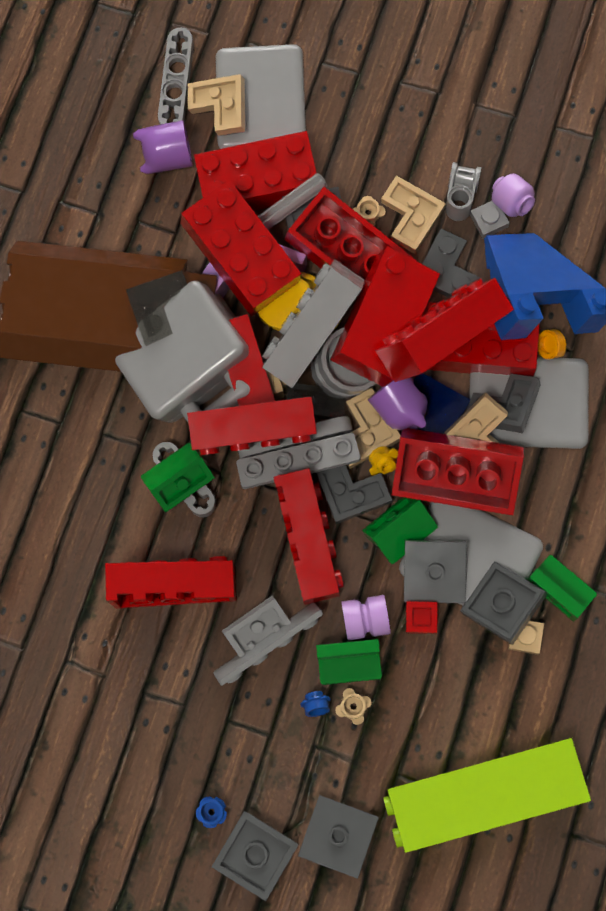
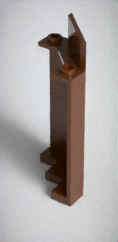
(74, 303)

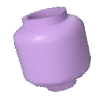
(513, 195)

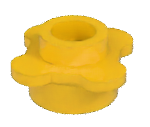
(383, 460)

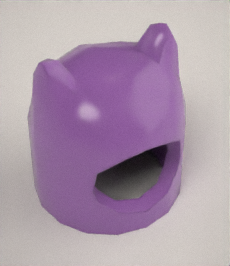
(164, 147)
(400, 405)

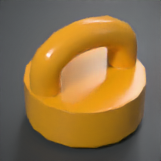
(551, 344)

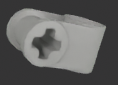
(462, 187)

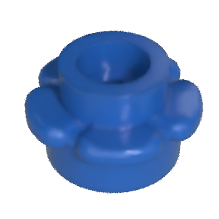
(316, 704)
(217, 805)

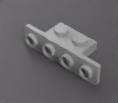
(315, 455)
(260, 633)

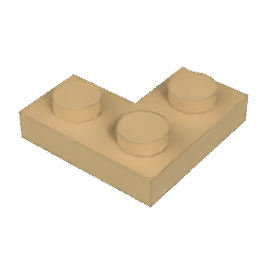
(222, 96)
(418, 210)
(479, 420)
(372, 429)

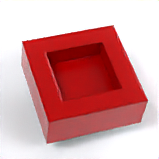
(421, 617)

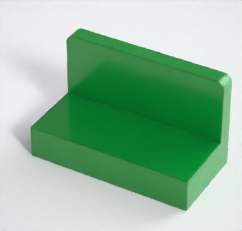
(177, 477)
(401, 522)
(562, 587)
(349, 662)

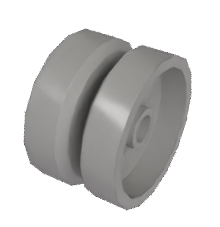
(334, 378)

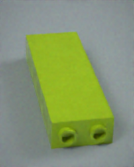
(486, 795)

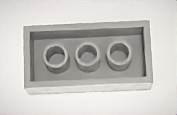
(311, 326)

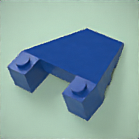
(538, 275)

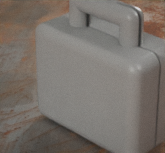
(271, 90)
(192, 362)
(559, 410)
(487, 541)

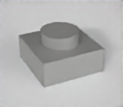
(489, 219)

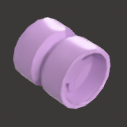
(366, 617)

